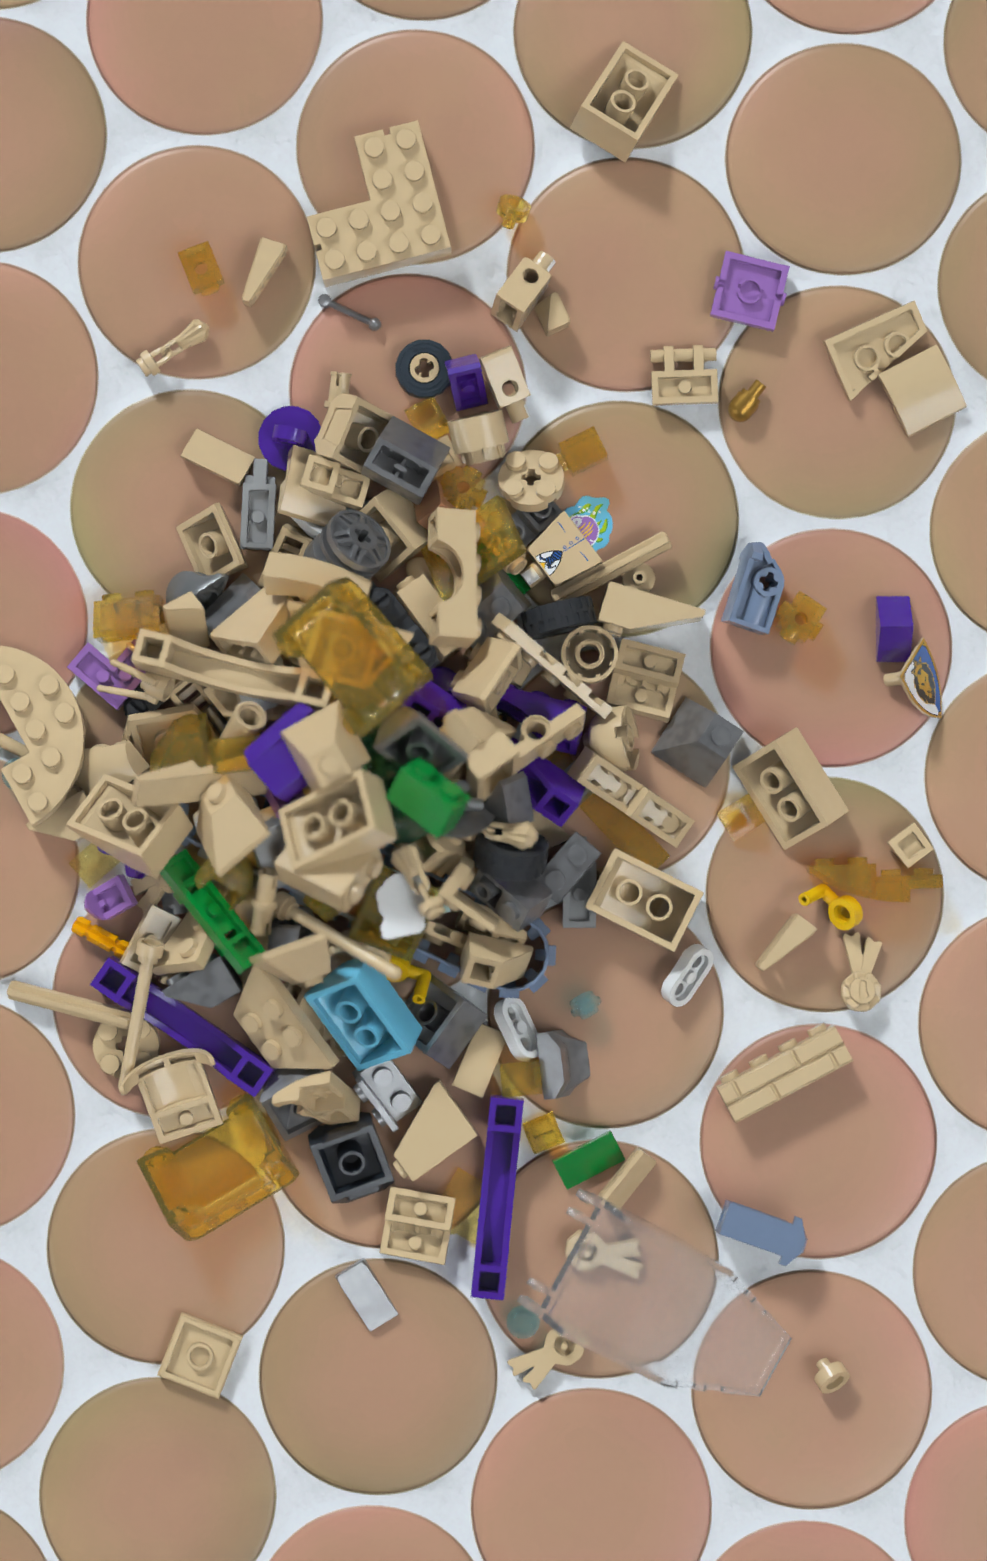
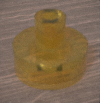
(513, 210)

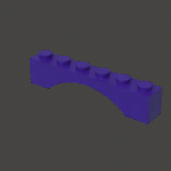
(521, 705)
(550, 788)
(186, 1026)
(497, 1197)

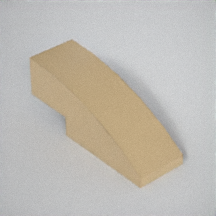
(304, 576)

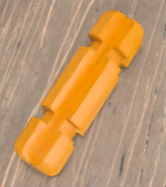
(99, 936)

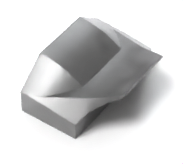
(562, 1063)

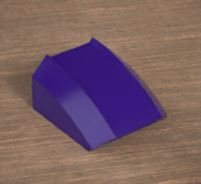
(272, 759)

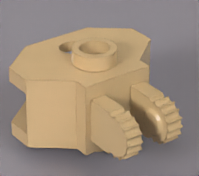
(440, 854)

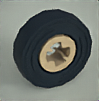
(410, 359)

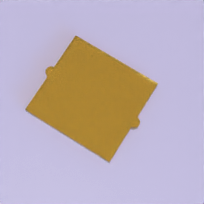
(467, 1193)

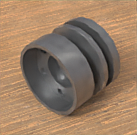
(352, 543)

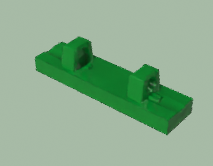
(211, 912)

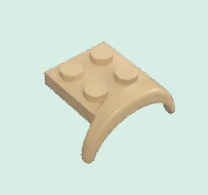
(176, 1093)

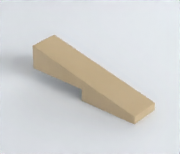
(185, 784)
(630, 797)

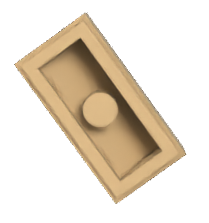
(218, 457)
(187, 620)
(628, 1177)

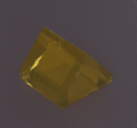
(543, 1132)

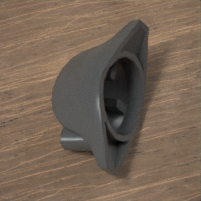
(204, 587)

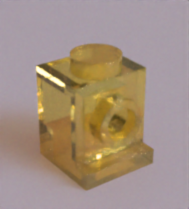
(201, 283)

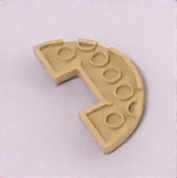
(50, 728)

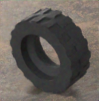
(559, 617)
(507, 861)

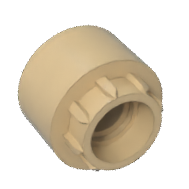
(479, 436)
(597, 638)

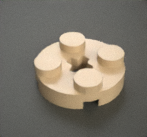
(531, 463)
(111, 1058)

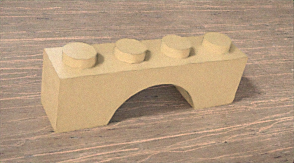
(454, 538)

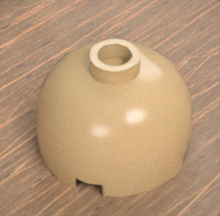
(614, 738)

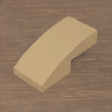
(334, 483)
(479, 1060)

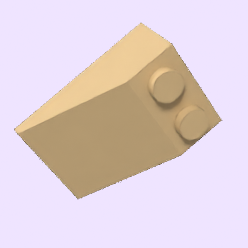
(623, 101)
(636, 611)
(338, 821)
(135, 836)
(644, 900)

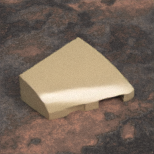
(116, 760)
(322, 1098)

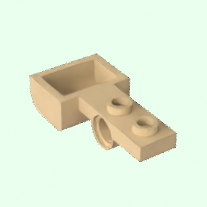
(500, 759)

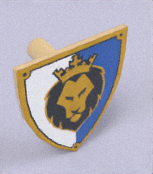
(919, 681)

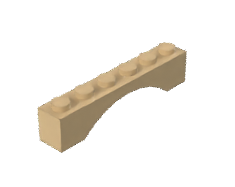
(201, 666)

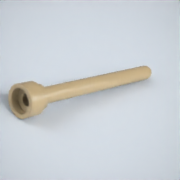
(289, 909)
(148, 954)

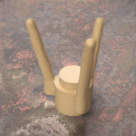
(154, 685)

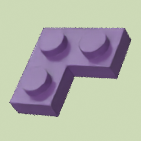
(96, 670)

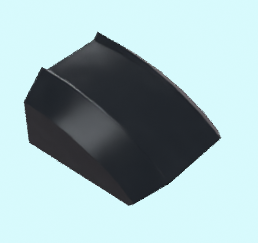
(350, 1159)

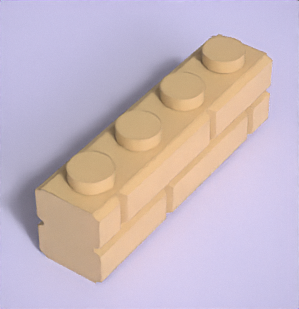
(784, 1072)

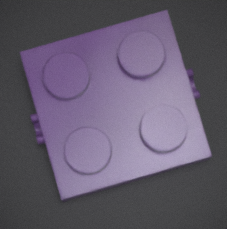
(749, 291)

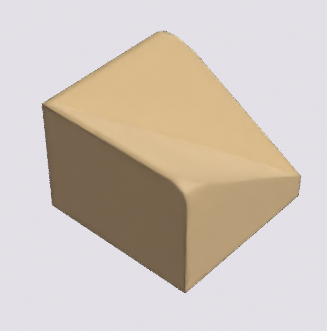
(552, 314)

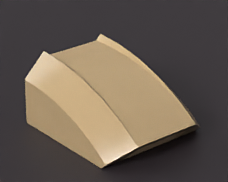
(350, 431)

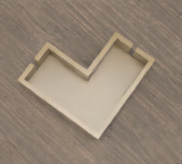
(397, 224)

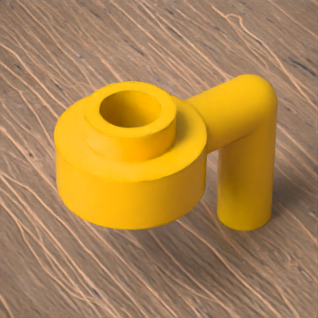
(843, 911)
(422, 976)

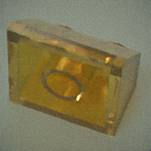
(121, 618)

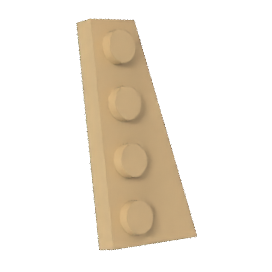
(554, 671)

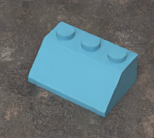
(364, 1014)

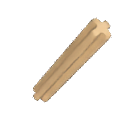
(612, 567)
(69, 1004)

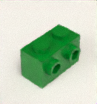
(428, 797)

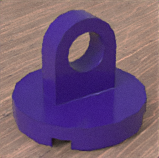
(284, 429)

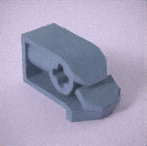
(748, 602)
(763, 1231)

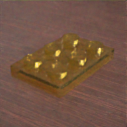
(497, 546)

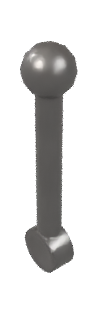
(325, 302)

